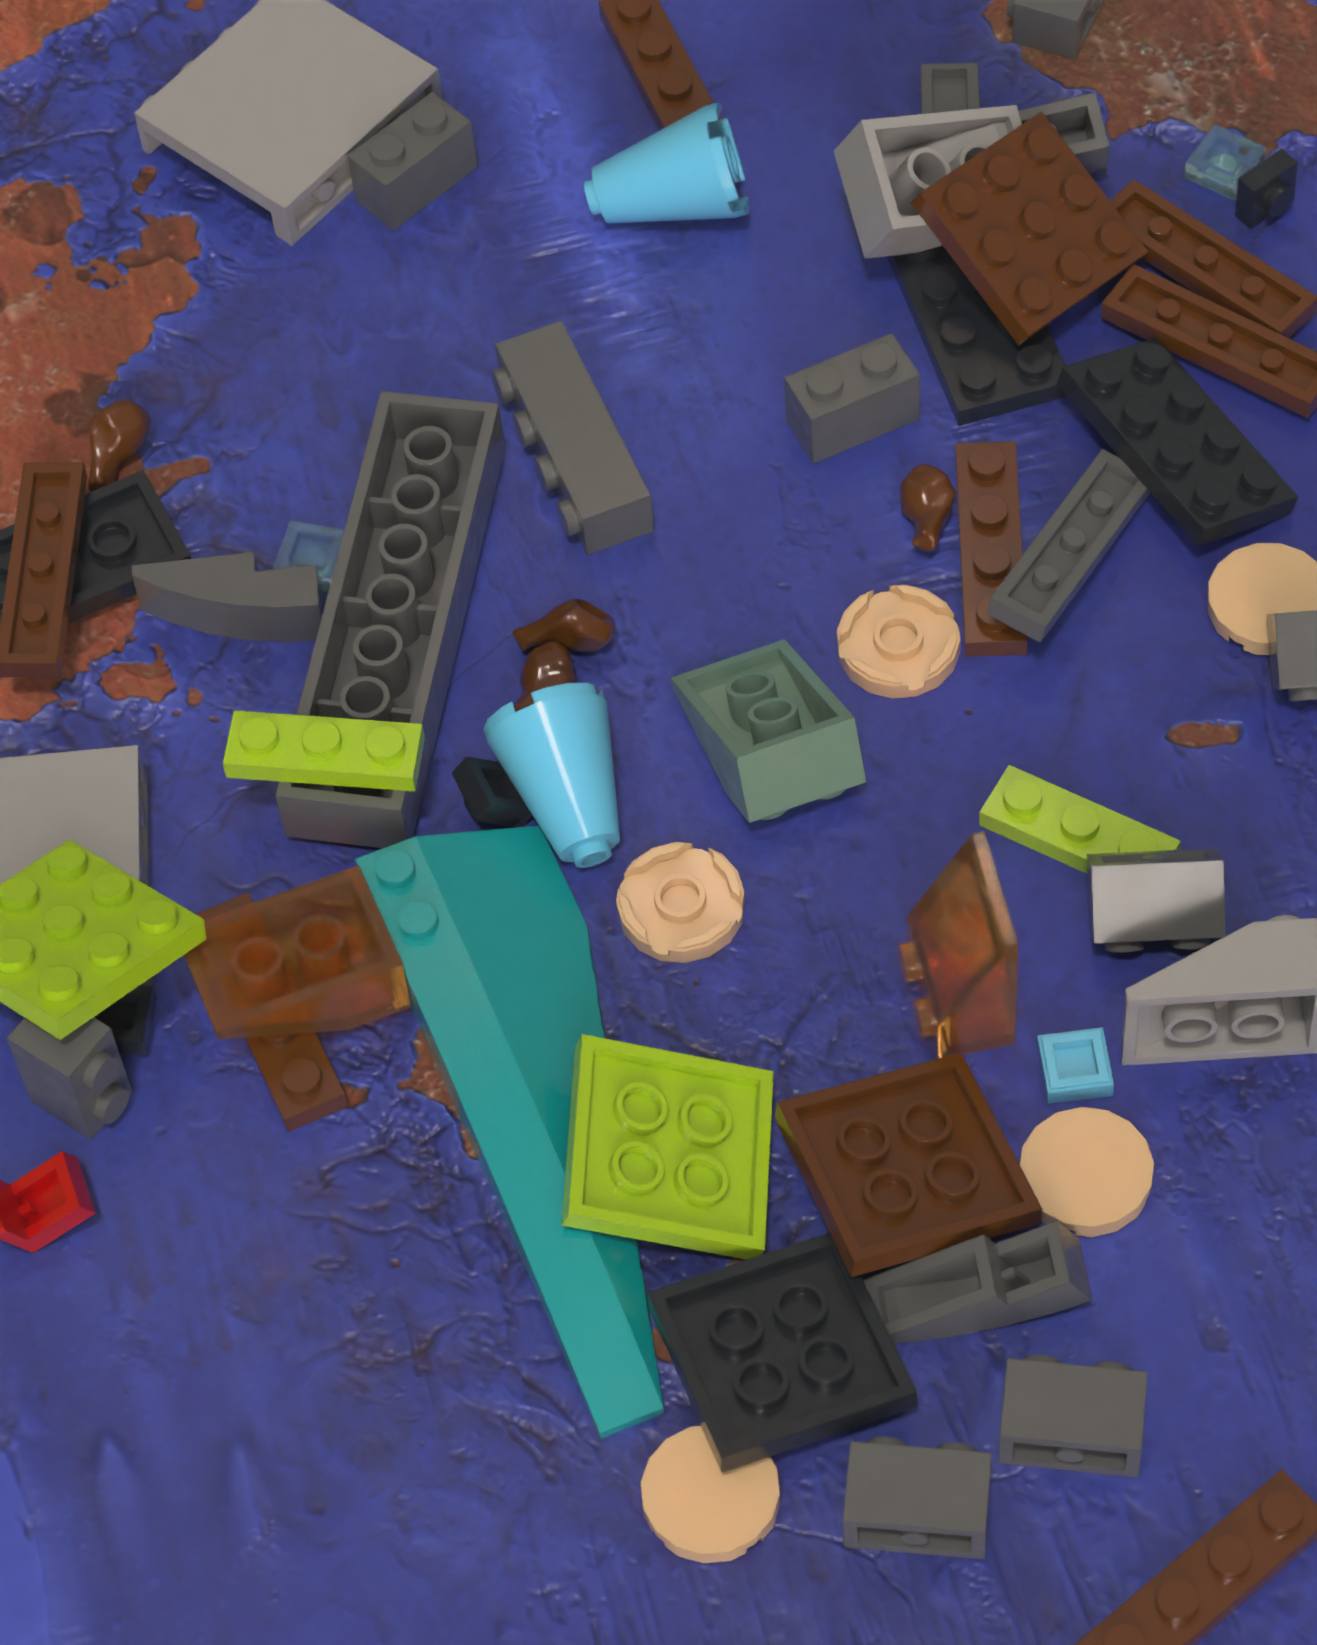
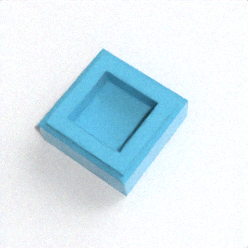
(1075, 1065)

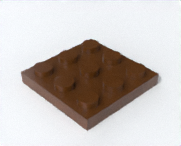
(1029, 227)
(907, 1163)

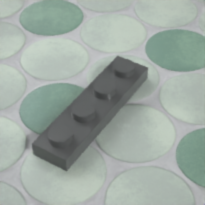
(1068, 547)

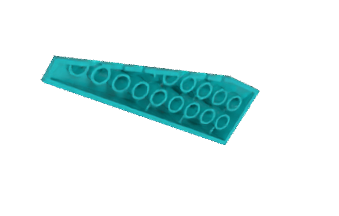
(502, 998)

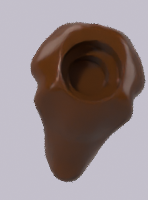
(114, 436)
(927, 502)
(573, 624)
(543, 668)

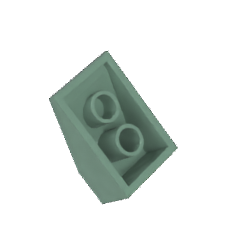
(771, 730)

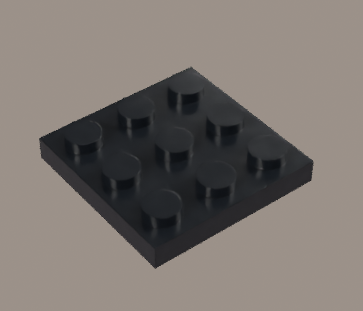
(780, 1351)

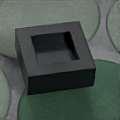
(1266, 189)
(490, 793)
(131, 1019)

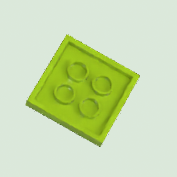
(83, 937)
(668, 1148)

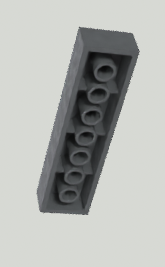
(398, 599)

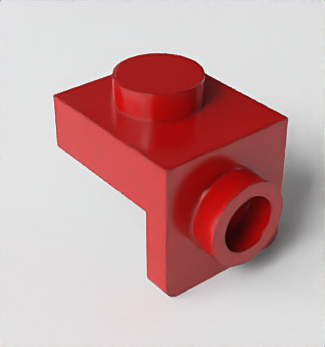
(44, 1203)

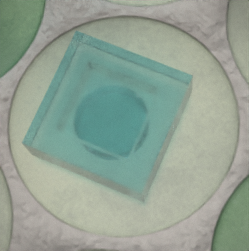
(1222, 160)
(310, 545)

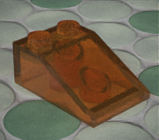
(963, 956)
(300, 962)

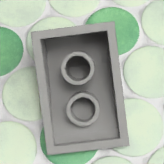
(898, 157)
(1229, 999)

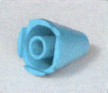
(673, 174)
(562, 768)

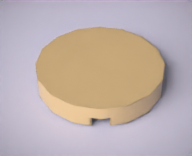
(1258, 583)
(898, 642)
(680, 902)
(1088, 1170)
(705, 1511)

